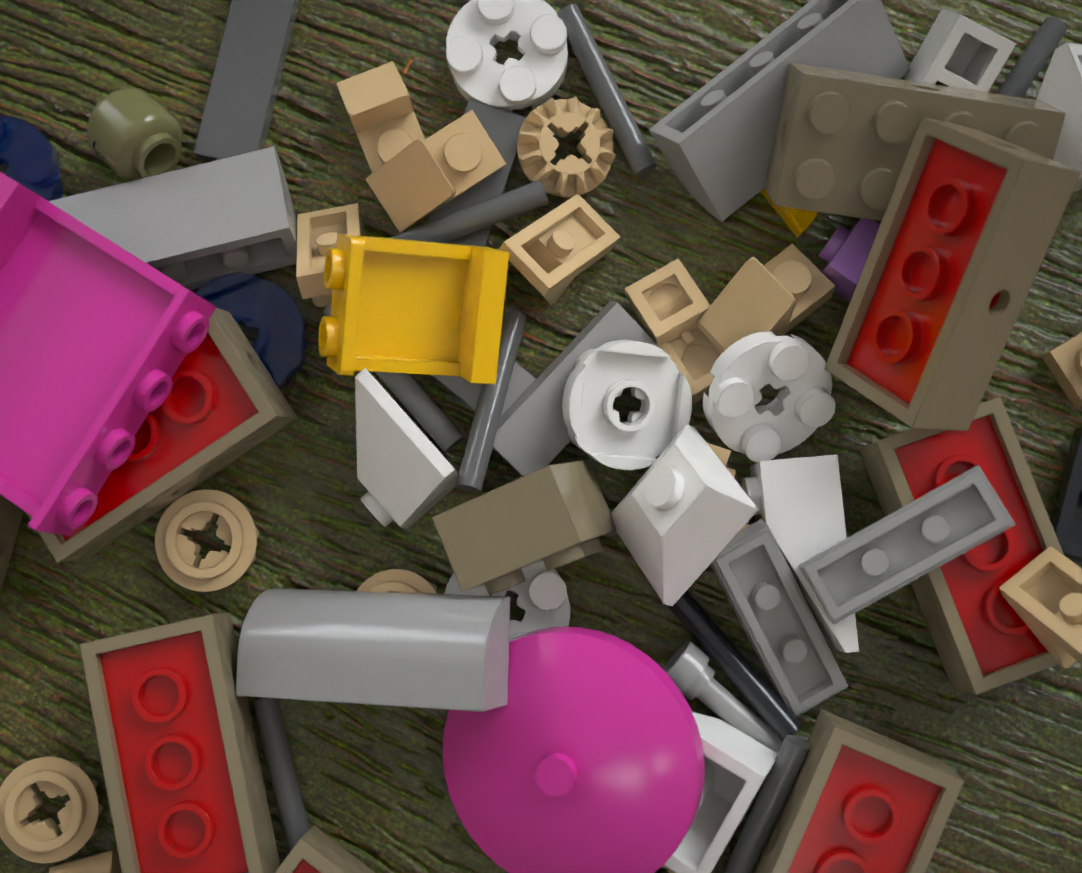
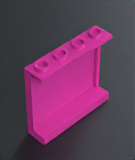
(81, 356)

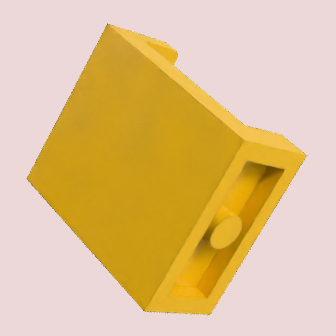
(413, 307)

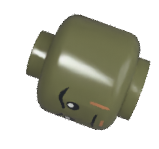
(134, 134)

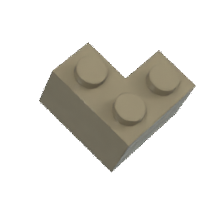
(539, 517)

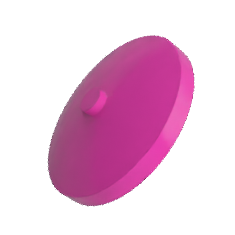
(583, 763)

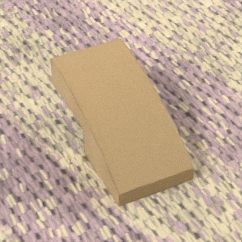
(669, 311)

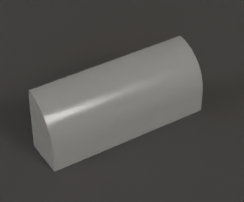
(727, 129)
(199, 218)
(376, 648)

